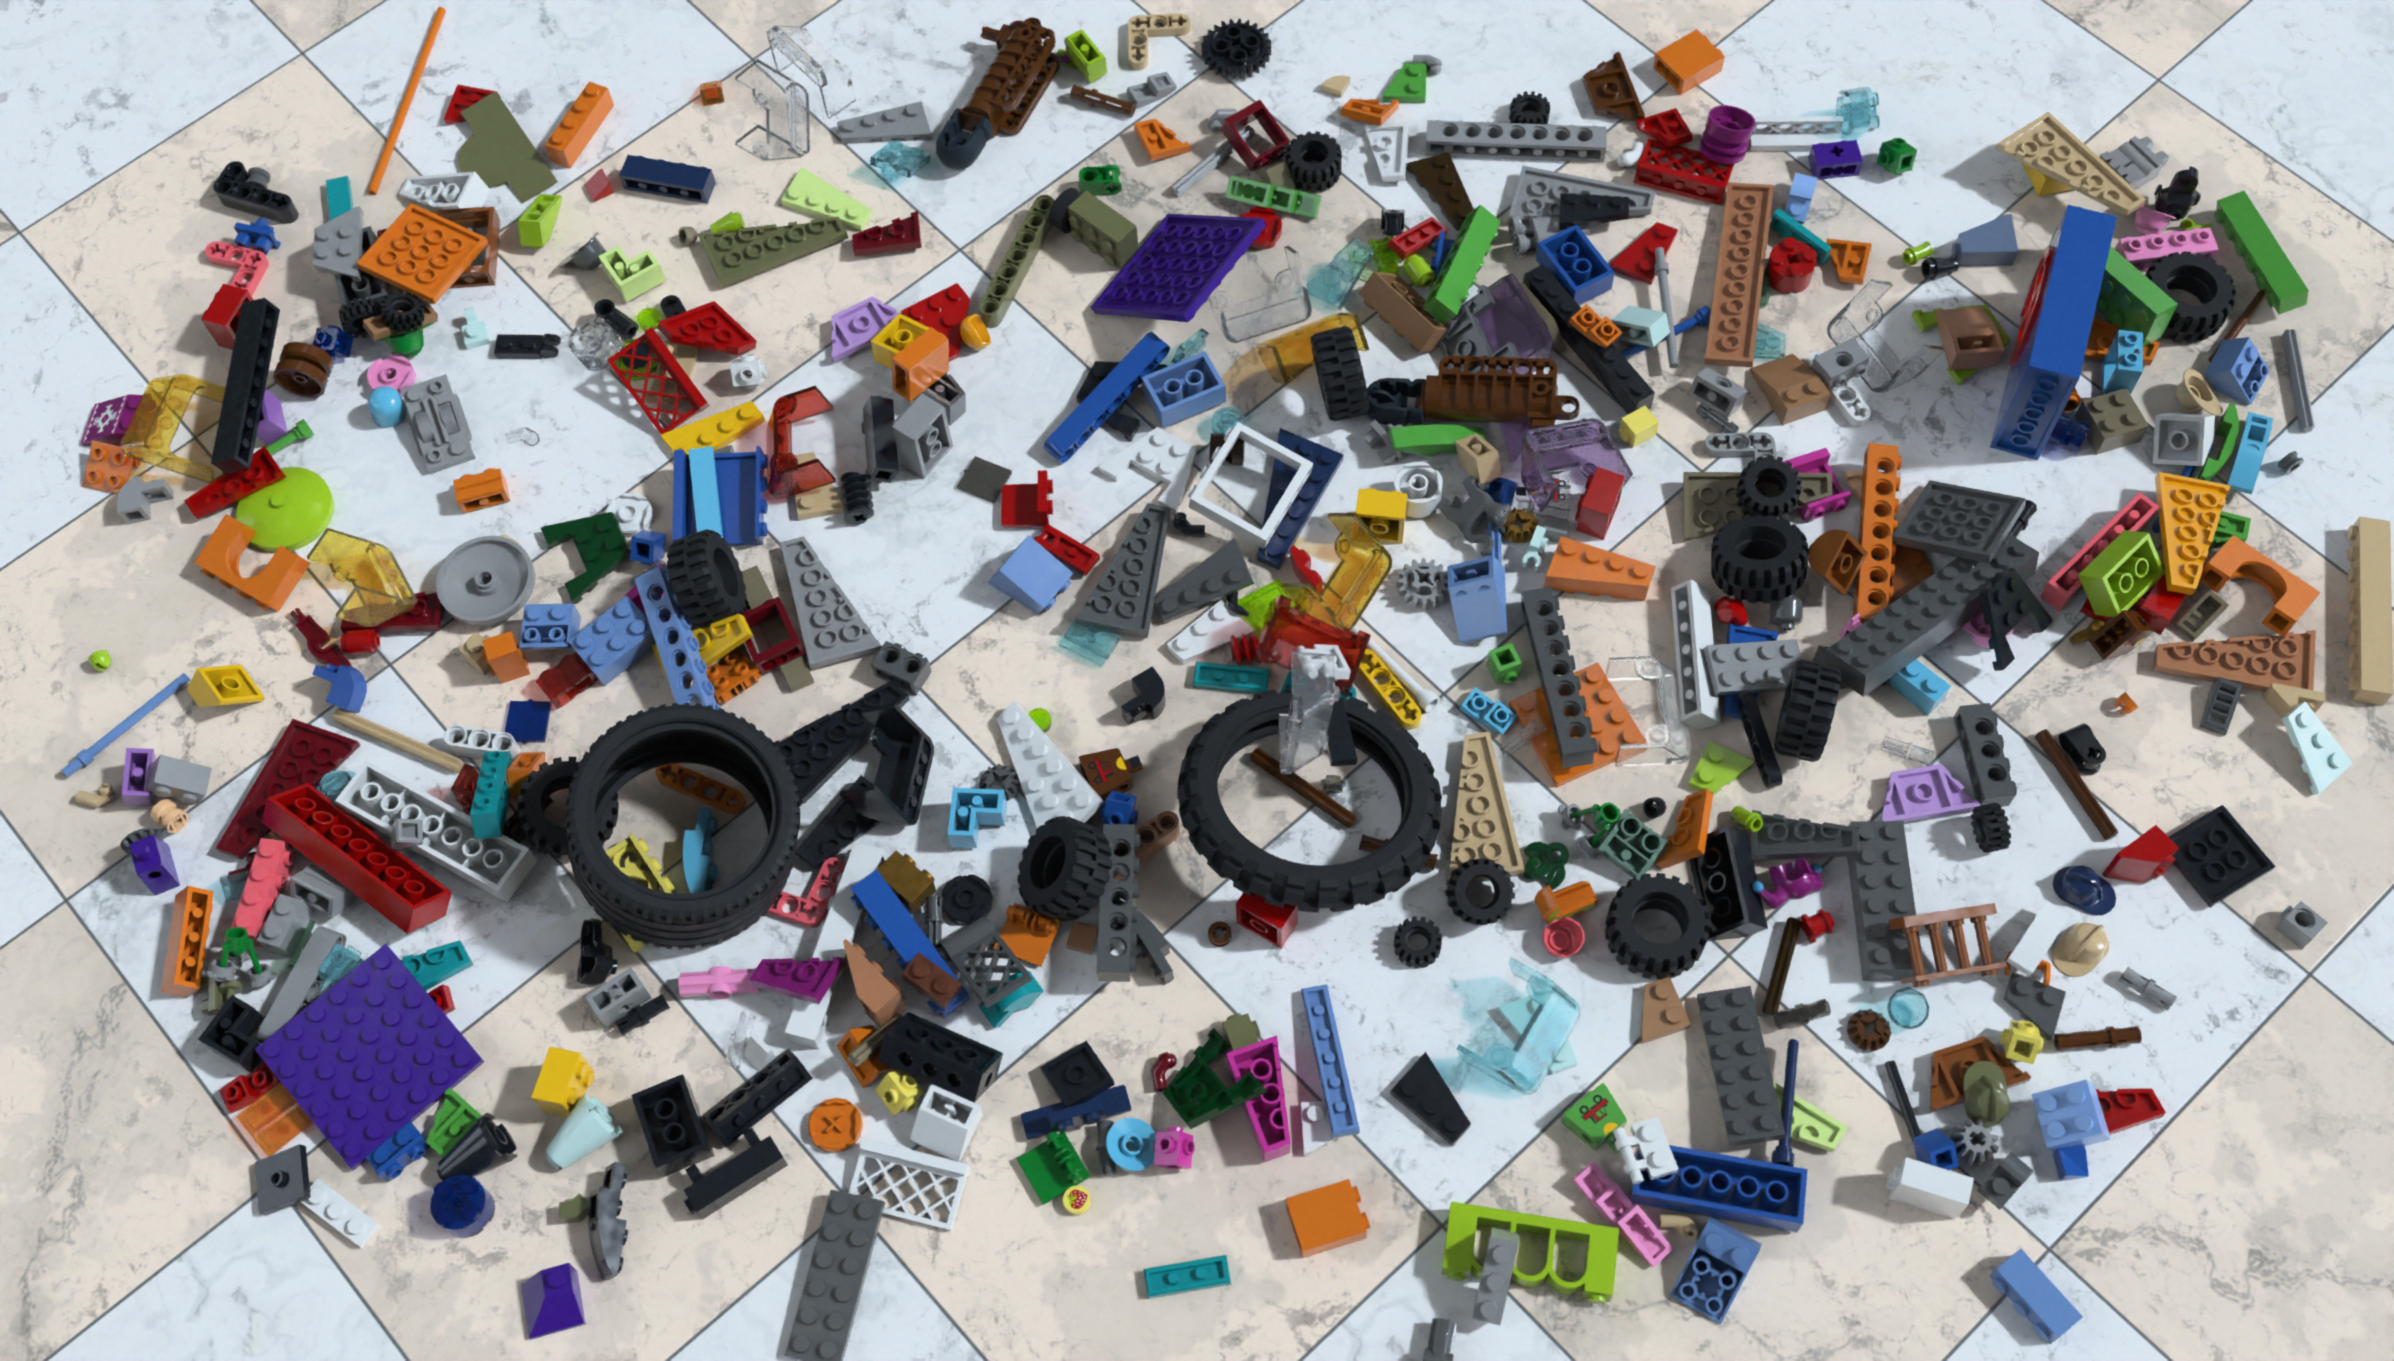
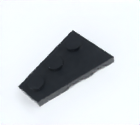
(1431, 1100)

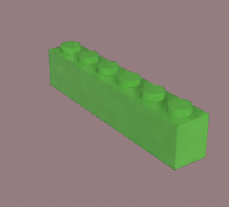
(2261, 253)
(1462, 265)

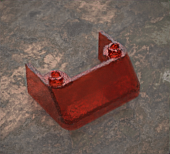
(783, 471)

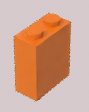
(1688, 61)
(920, 364)
(1327, 1218)

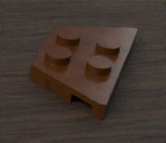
(1613, 91)

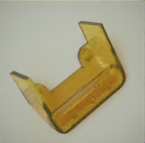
(1293, 350)
(378, 581)
(1353, 582)

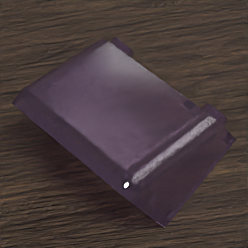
(1514, 321)

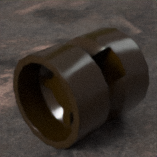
(1236, 454)

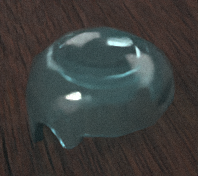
(1908, 1008)

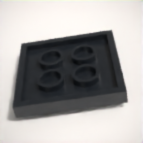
(2218, 856)

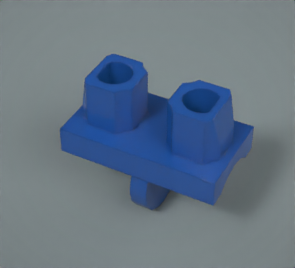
(257, 233)

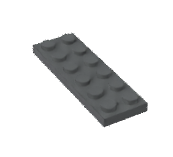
(1740, 1066)
(835, 1278)

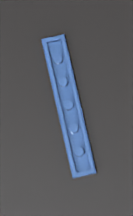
(1330, 1061)

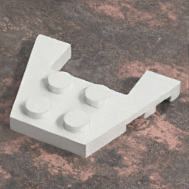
(1161, 457)

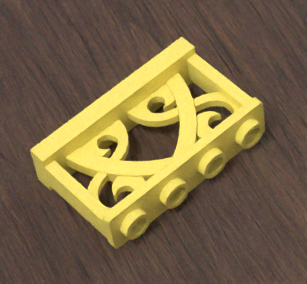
(634, 871)

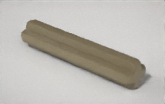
(872, 1043)

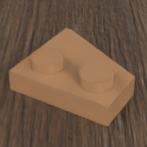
(1662, 1011)

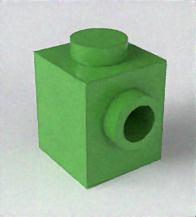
(1504, 664)

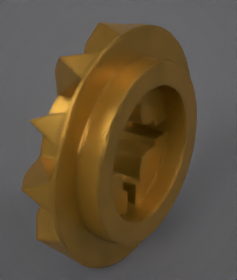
(1513, 532)

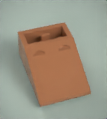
(1969, 338)
(877, 995)

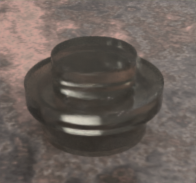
(1332, 784)

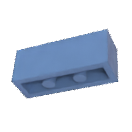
(2035, 1296)

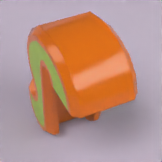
(1566, 901)

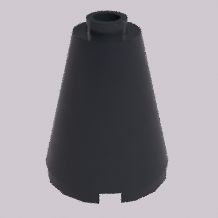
(478, 1150)

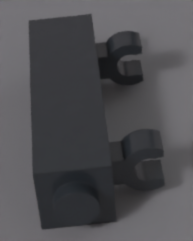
(880, 439)
(734, 1177)

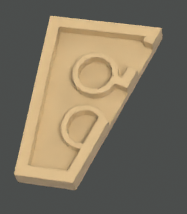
(819, 501)

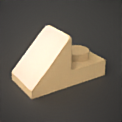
(2284, 698)

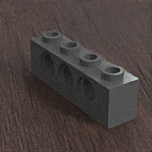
(1981, 718)

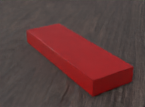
(1416, 238)

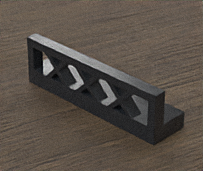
(758, 1098)

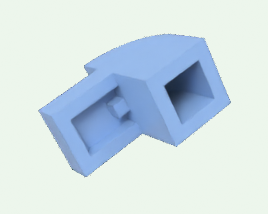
(1800, 196)

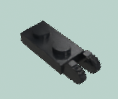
(526, 346)

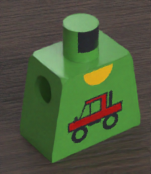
(1595, 1118)

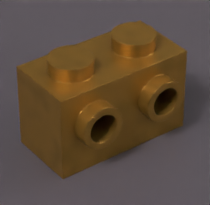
(907, 880)

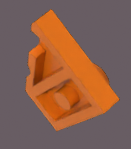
(1369, 110)
(1158, 140)
(1850, 260)

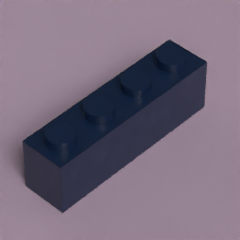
(667, 179)

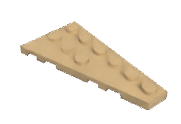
(1482, 812)

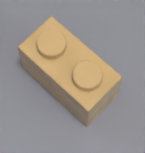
(1478, 458)

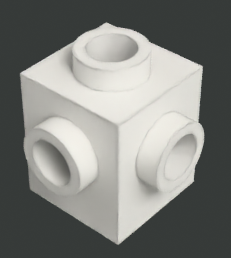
(742, 377)

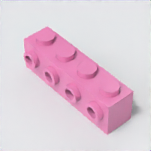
(2146, 249)

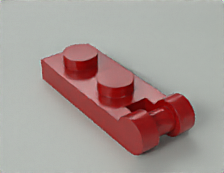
(1067, 550)

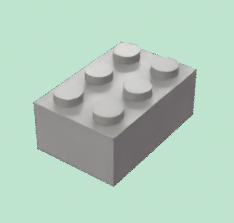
(922, 435)

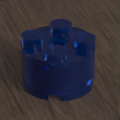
(465, 1193)

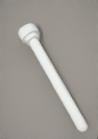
(1426, 698)

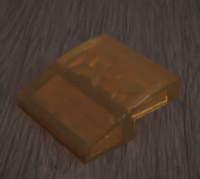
(275, 1119)

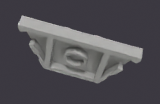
(339, 245)

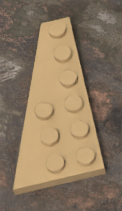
(2063, 157)

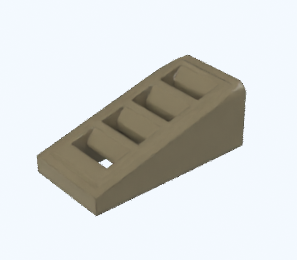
(2212, 600)

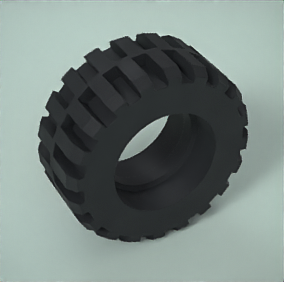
(2206, 282)
(1340, 373)
(706, 578)
(1759, 579)
(1807, 710)
(531, 803)
(1064, 868)
(1663, 895)

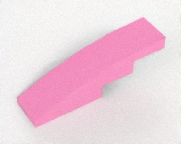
(1622, 1214)

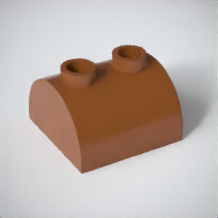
(1836, 559)

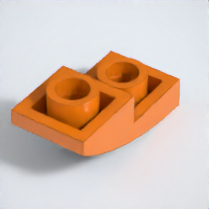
(1594, 328)

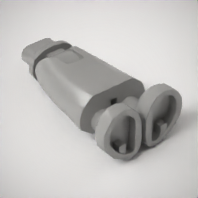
(1538, 229)

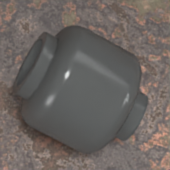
(1786, 612)

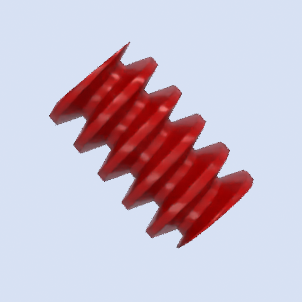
(1244, 649)

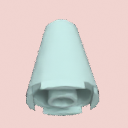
(582, 1133)

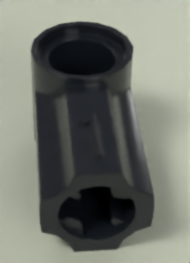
(619, 322)

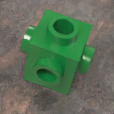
(1896, 156)

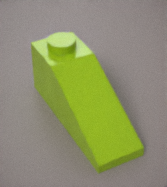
(539, 220)

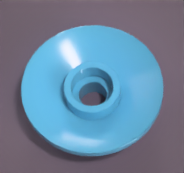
(1139, 1136)

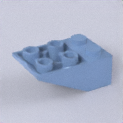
(1478, 598)
(1715, 1269)

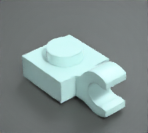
(475, 332)
(1537, 544)

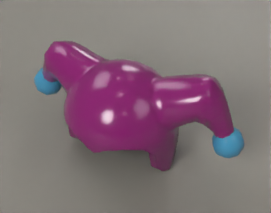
(1791, 882)

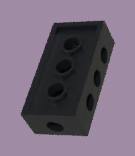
(942, 1049)

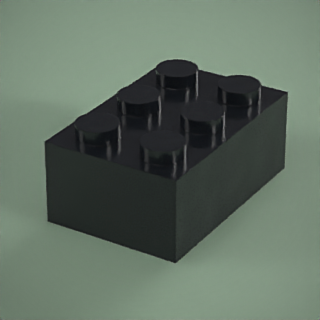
(672, 1125)

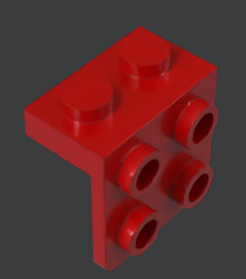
(1027, 503)

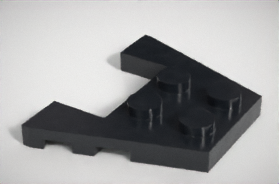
(1125, 424)
(2004, 605)

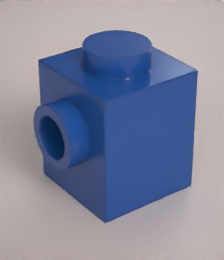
(647, 547)
(1936, 1150)

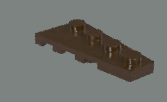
(1444, 186)

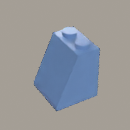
(1032, 576)

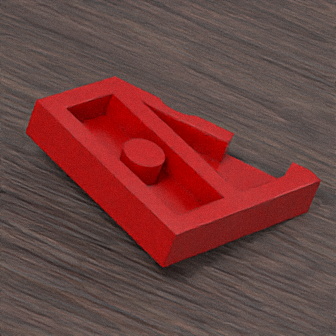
(463, 98)
(1666, 127)

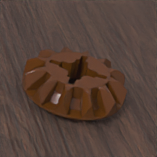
(1873, 1041)

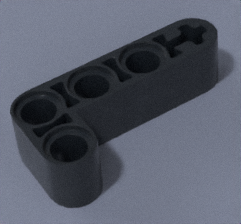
(252, 199)

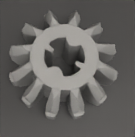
(1980, 1152)

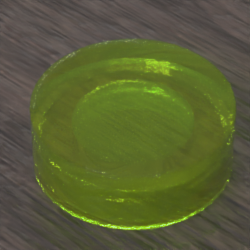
(648, 318)
(1041, 718)

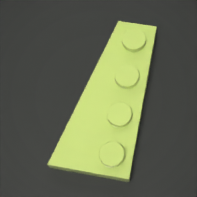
(823, 200)
(1812, 1124)

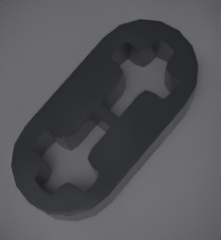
(671, 300)

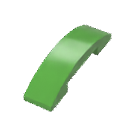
(2227, 428)

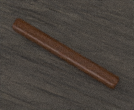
(2076, 784)
(1304, 788)

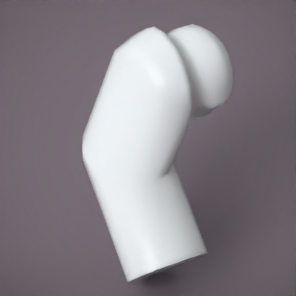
(1632, 157)

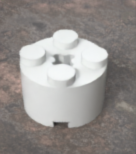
(1422, 486)

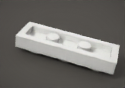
(340, 1213)

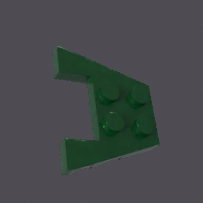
(598, 543)
(1200, 1094)

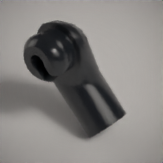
(1186, 528)

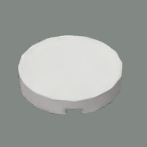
(632, 513)

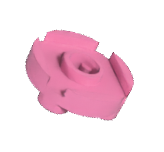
(397, 364)

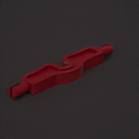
(318, 638)

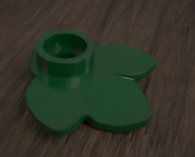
(1543, 865)

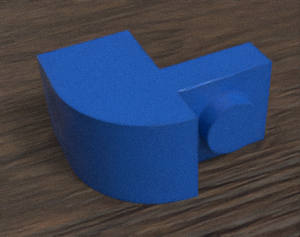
(348, 686)

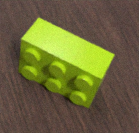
(2121, 573)

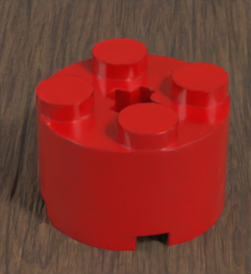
(1791, 266)

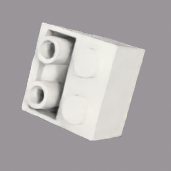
(946, 1123)

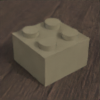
(2113, 421)

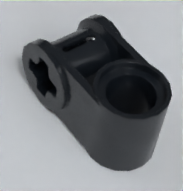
(1392, 221)
(2083, 747)

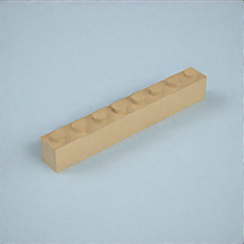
(2370, 611)

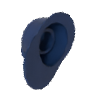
(2084, 890)

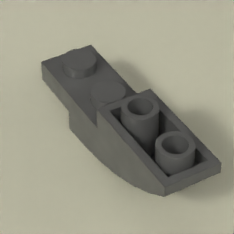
(1151, 944)

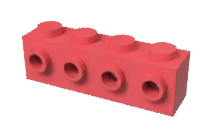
(264, 884)

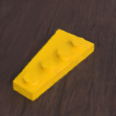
(717, 639)

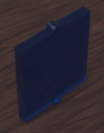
(528, 720)

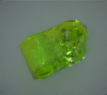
(1384, 257)

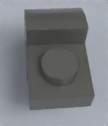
(2005, 1180)

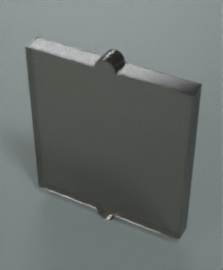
(984, 479)

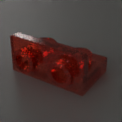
(465, 787)

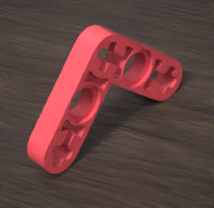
(244, 264)
(812, 902)

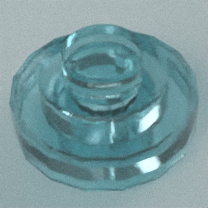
(1226, 418)

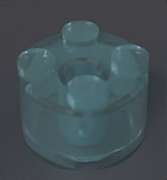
(1858, 110)

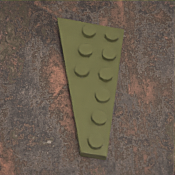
(761, 248)

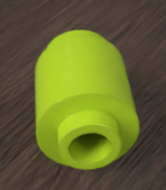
(1419, 271)

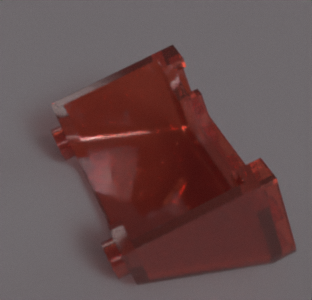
(1288, 628)

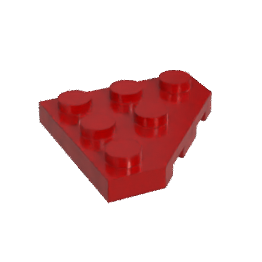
(943, 313)
(708, 329)

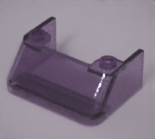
(1564, 446)

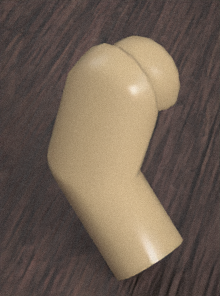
(103, 796)

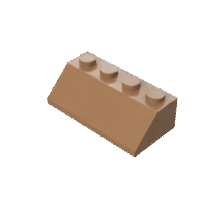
(1403, 309)

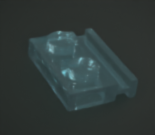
(1089, 643)

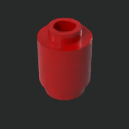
(360, 641)

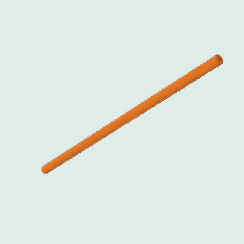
(406, 102)

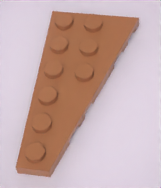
(2245, 660)

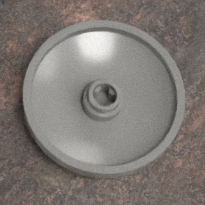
(485, 580)

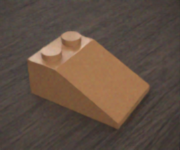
(1791, 388)

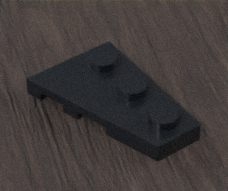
(1587, 208)

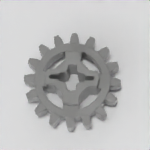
(1423, 583)

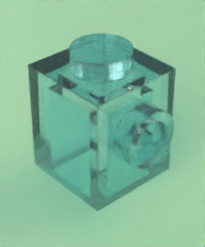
(340, 962)

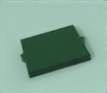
(297, 951)

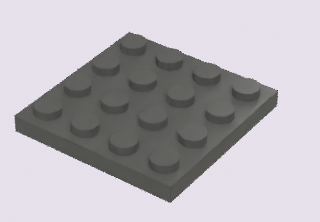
(1959, 521)

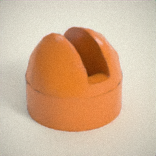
(2128, 704)

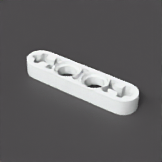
(1844, 407)

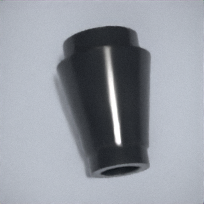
(1938, 266)

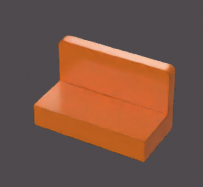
(871, 1068)

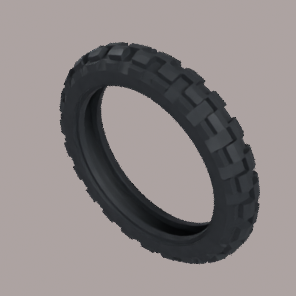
(1295, 883)

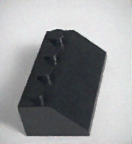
(1725, 882)

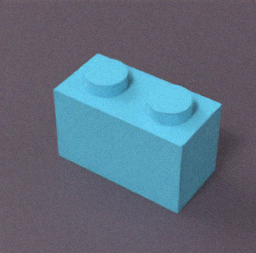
(1920, 686)

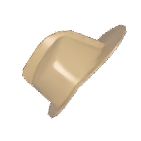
(2196, 394)
(2080, 949)

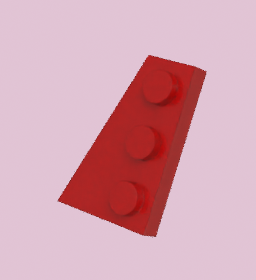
(1639, 257)

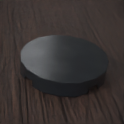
(966, 899)

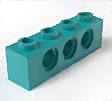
(491, 796)

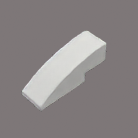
(2038, 938)

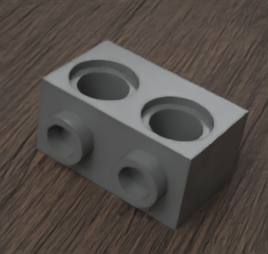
(898, 671)

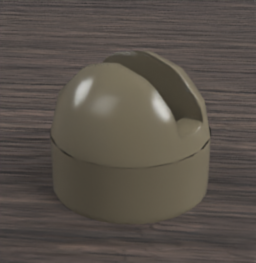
(687, 235)

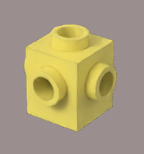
(2021, 1041)
(899, 1092)

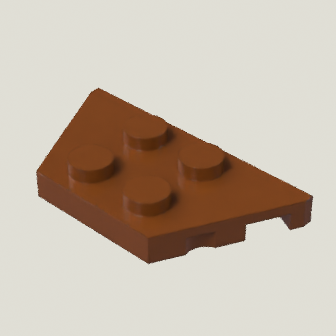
(1951, 1064)

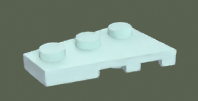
(2318, 749)

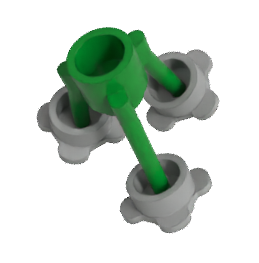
(1604, 819)
(233, 956)

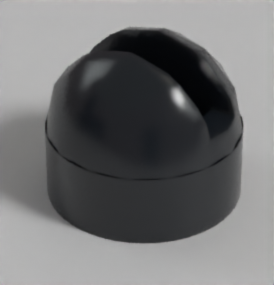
(1654, 810)

